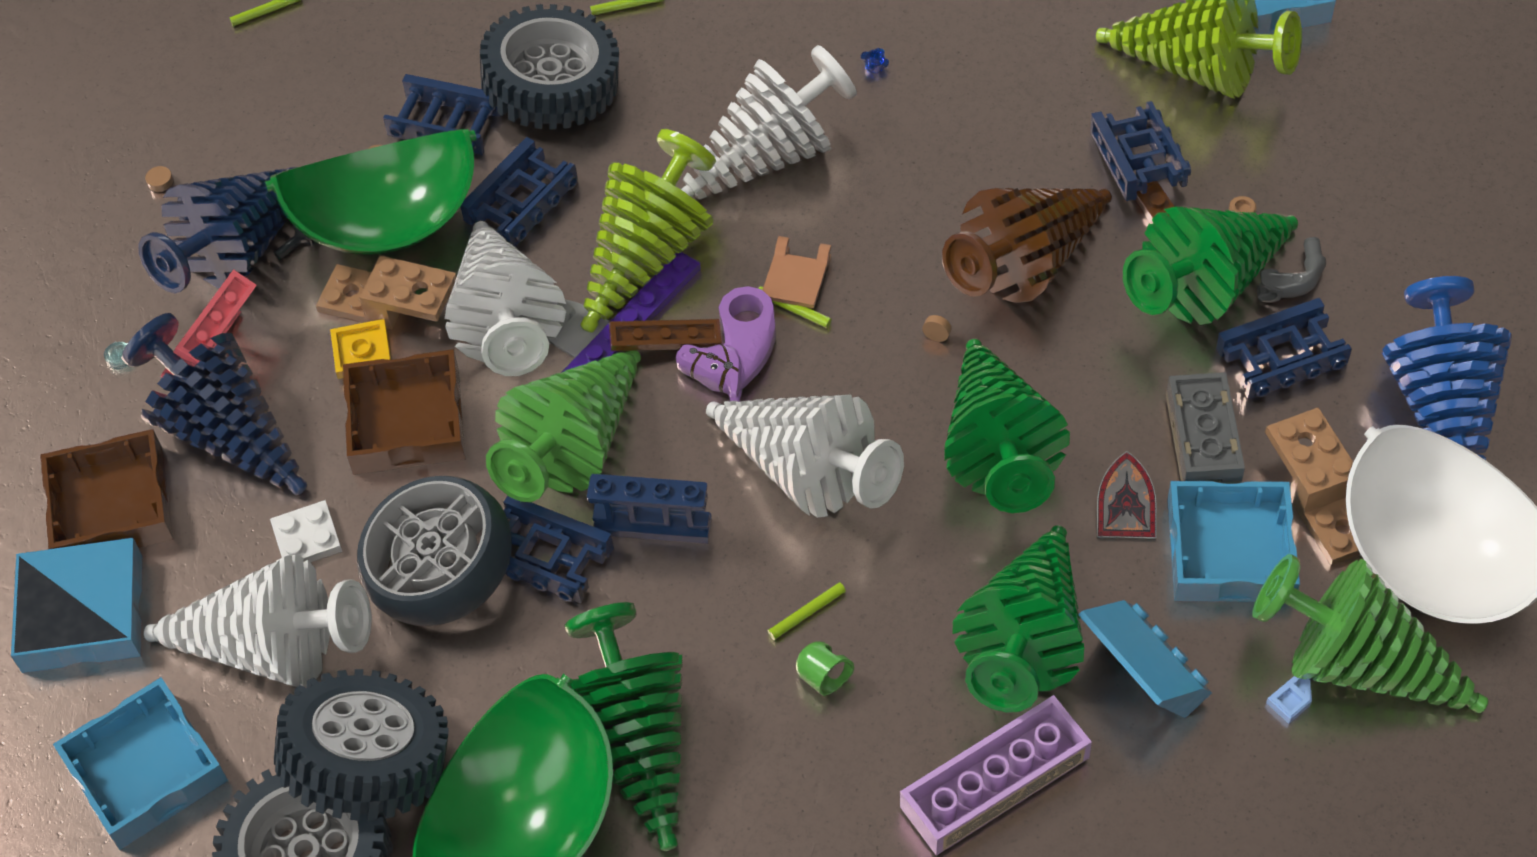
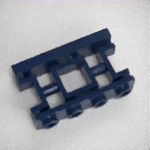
(1148, 165)
(506, 179)
(1276, 330)
(650, 508)
(561, 532)

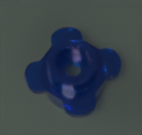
(874, 60)

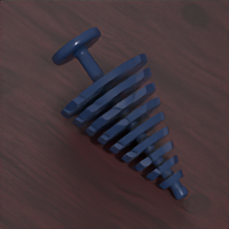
(223, 222)
(213, 402)

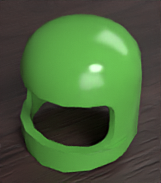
(816, 662)

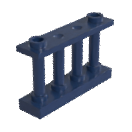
(439, 94)

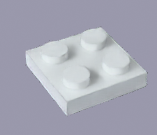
(307, 532)

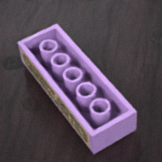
(995, 774)

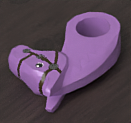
(746, 345)

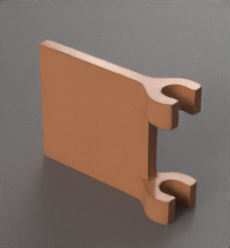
(796, 278)

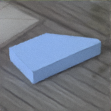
(1291, 698)

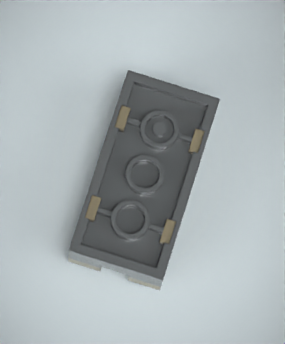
(1204, 428)

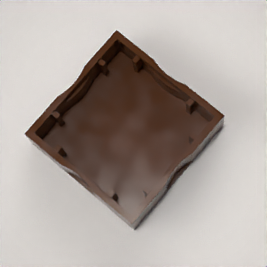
(403, 412)
(107, 492)

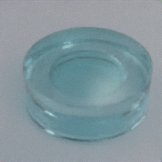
(113, 355)

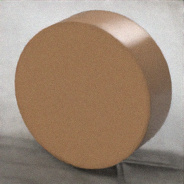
(159, 179)
(1242, 204)
(936, 328)

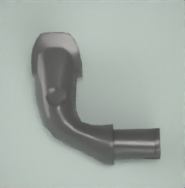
(1291, 285)

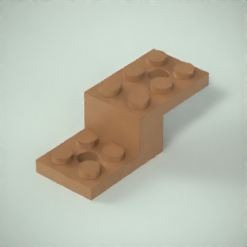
(386, 292)
(1318, 480)

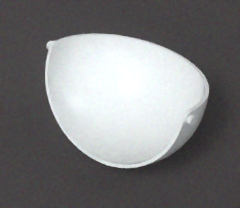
(1442, 526)

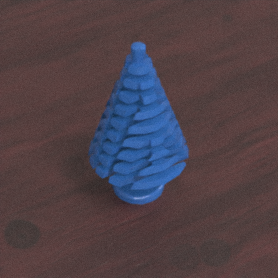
(1450, 368)

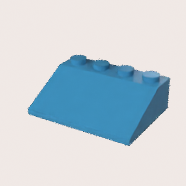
(1148, 656)

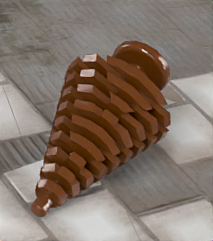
(1029, 234)

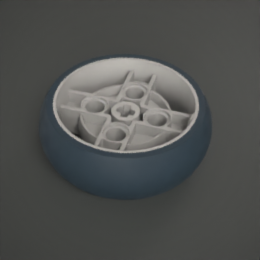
(434, 550)

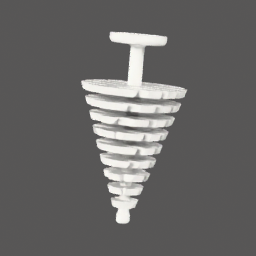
(771, 123)
(503, 305)
(815, 448)
(271, 622)

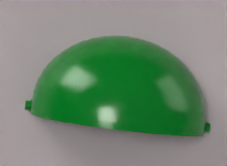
(381, 194)
(523, 779)

